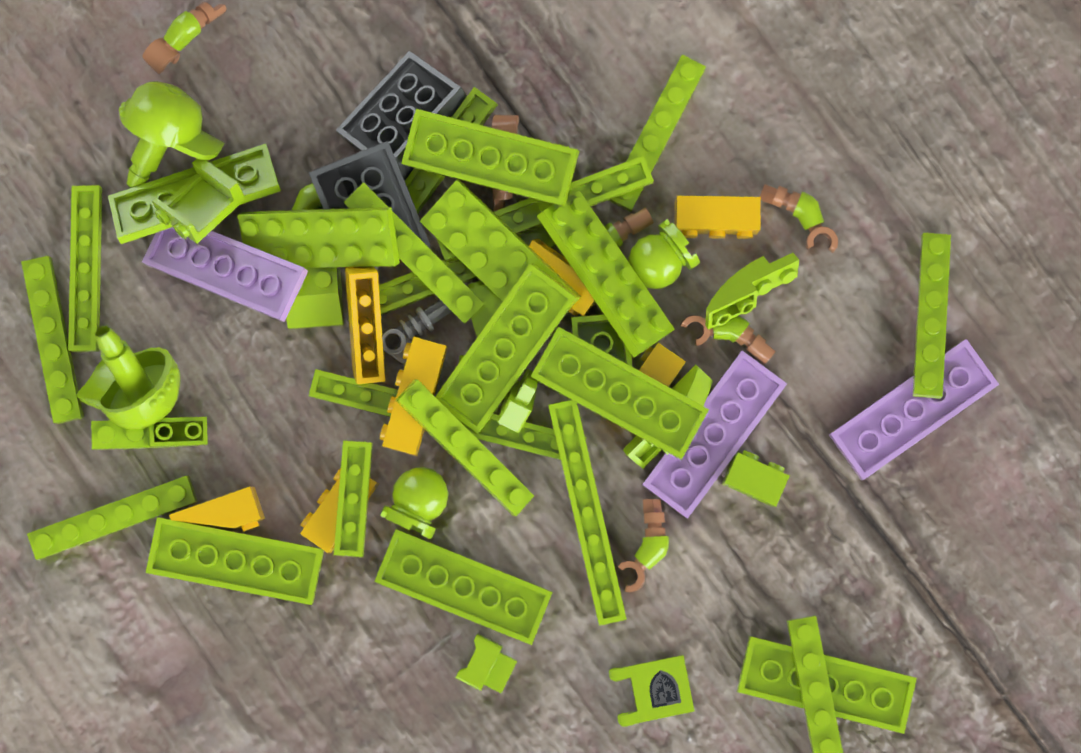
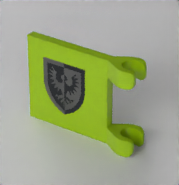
(658, 689)

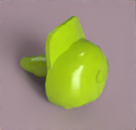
(164, 119)
(131, 386)

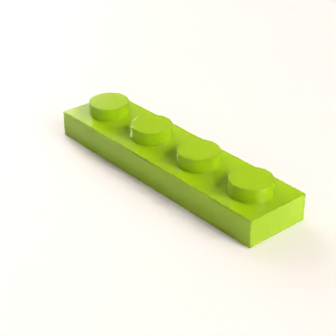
(353, 498)

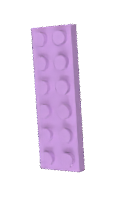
(229, 270)
(733, 413)
(903, 420)

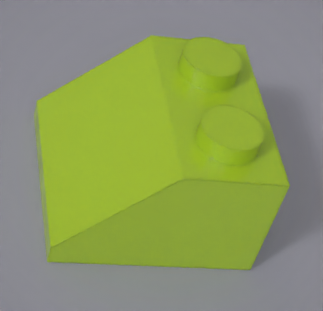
(318, 300)

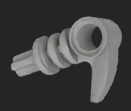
(414, 326)

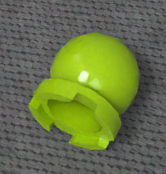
(661, 256)
(418, 499)

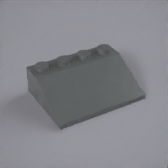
(392, 104)
(379, 172)

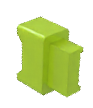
(518, 403)
(487, 666)

